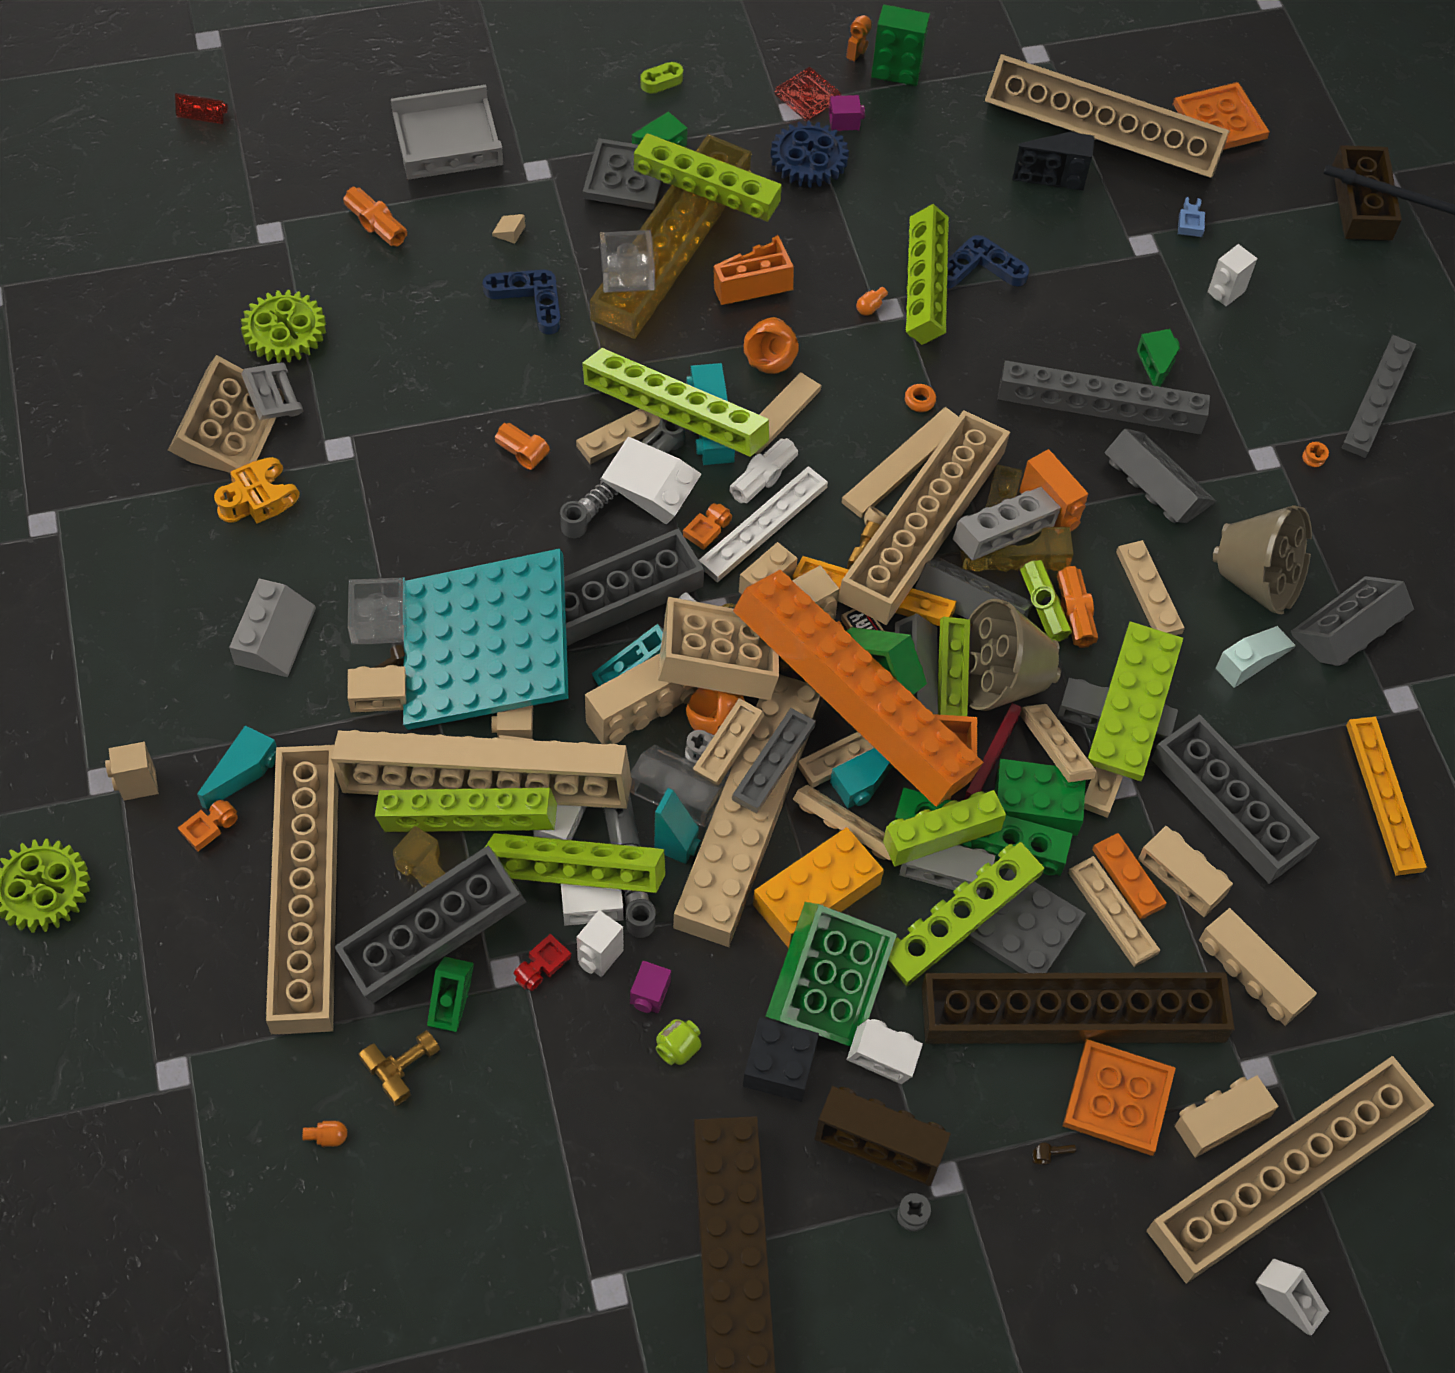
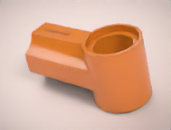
(527, 449)

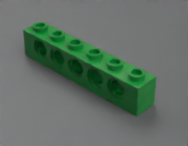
(1052, 841)

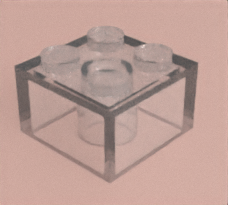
(627, 261)
(377, 610)

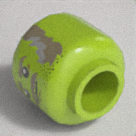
(678, 1042)

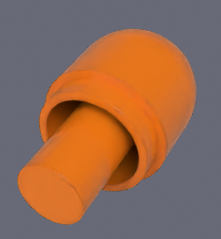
(871, 301)
(326, 1133)

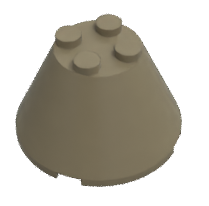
(1267, 556)
(1007, 656)

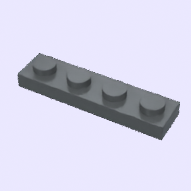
(773, 760)

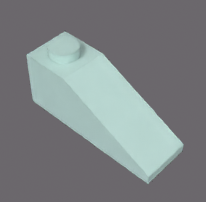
(1253, 655)

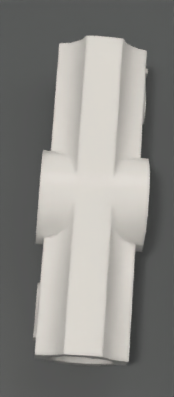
(763, 470)

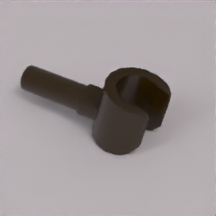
(397, 657)
(1043, 1152)

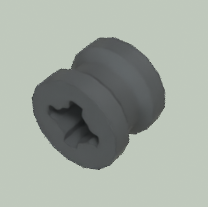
(910, 1218)

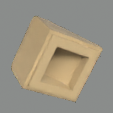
(510, 228)

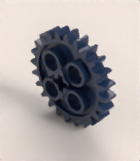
(809, 154)

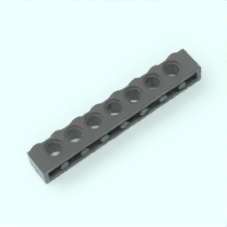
(1104, 397)

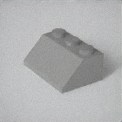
(271, 628)

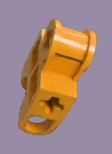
(255, 492)

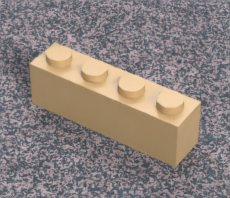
(1257, 967)

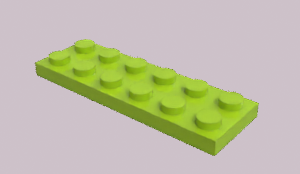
(1135, 701)

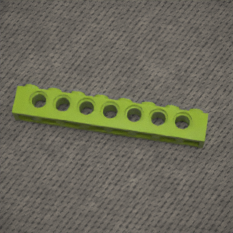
(676, 402)

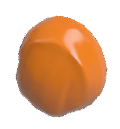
(771, 346)
(709, 709)

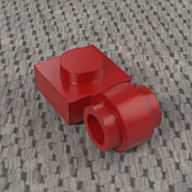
(546, 957)

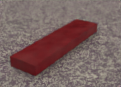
(994, 750)

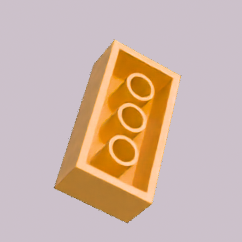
(829, 875)

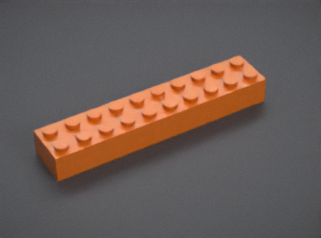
(858, 687)

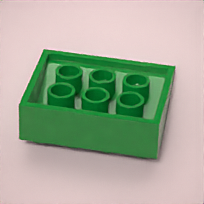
(830, 973)

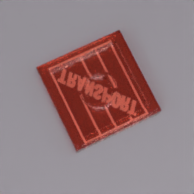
(806, 93)

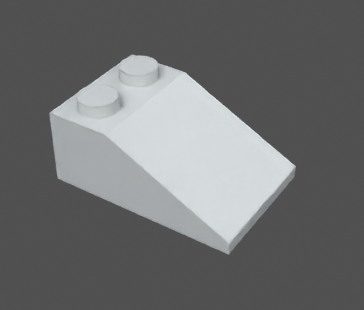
(651, 478)

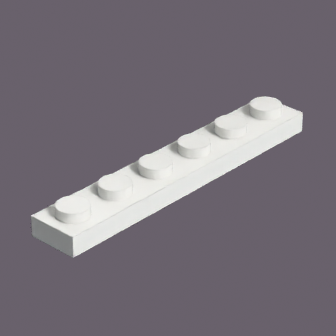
(763, 524)

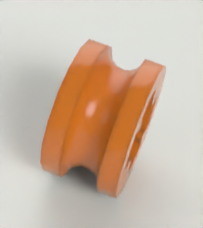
(1311, 459)

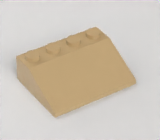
(221, 421)
(715, 651)

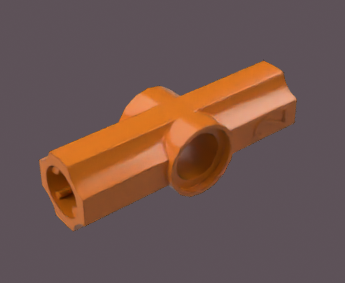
(375, 216)
(1077, 606)

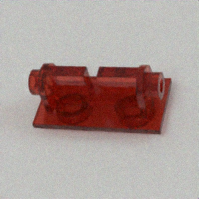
(200, 108)

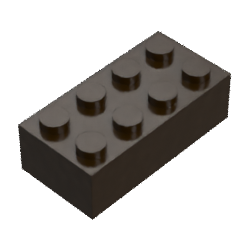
(1363, 210)
(882, 1135)

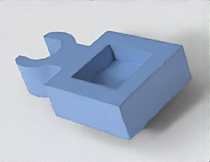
(1191, 220)

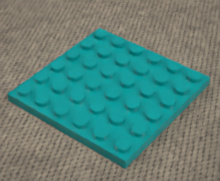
(485, 640)

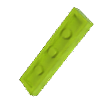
(953, 666)

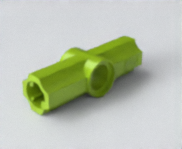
(1039, 587)

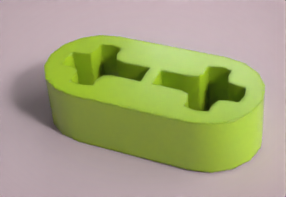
(661, 77)

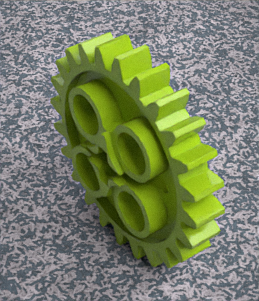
(274, 339)
(50, 863)

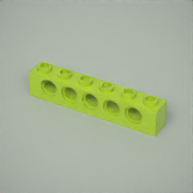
(707, 177)
(927, 275)
(467, 809)
(580, 862)
(1026, 871)

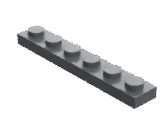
(1378, 396)

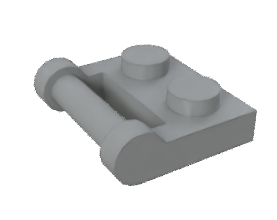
(265, 393)

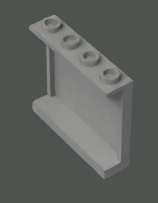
(446, 132)

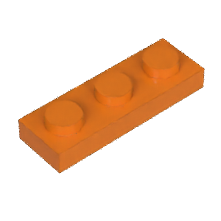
(1129, 876)

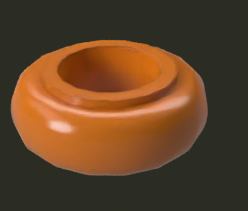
(917, 405)

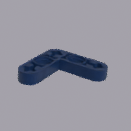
(975, 251)
(538, 290)

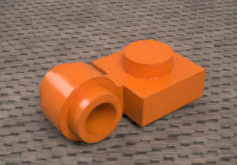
(857, 43)
(705, 529)
(202, 829)

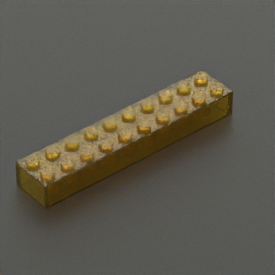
(676, 232)

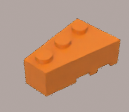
(754, 275)

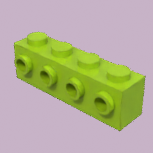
(943, 827)

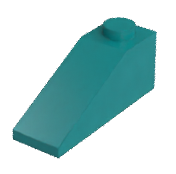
(636, 653)
(241, 765)
(860, 777)
(675, 829)

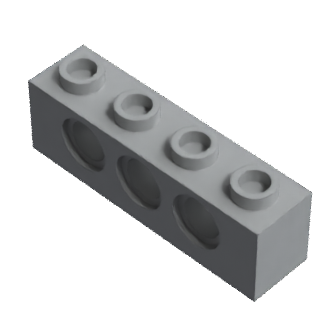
(1006, 523)

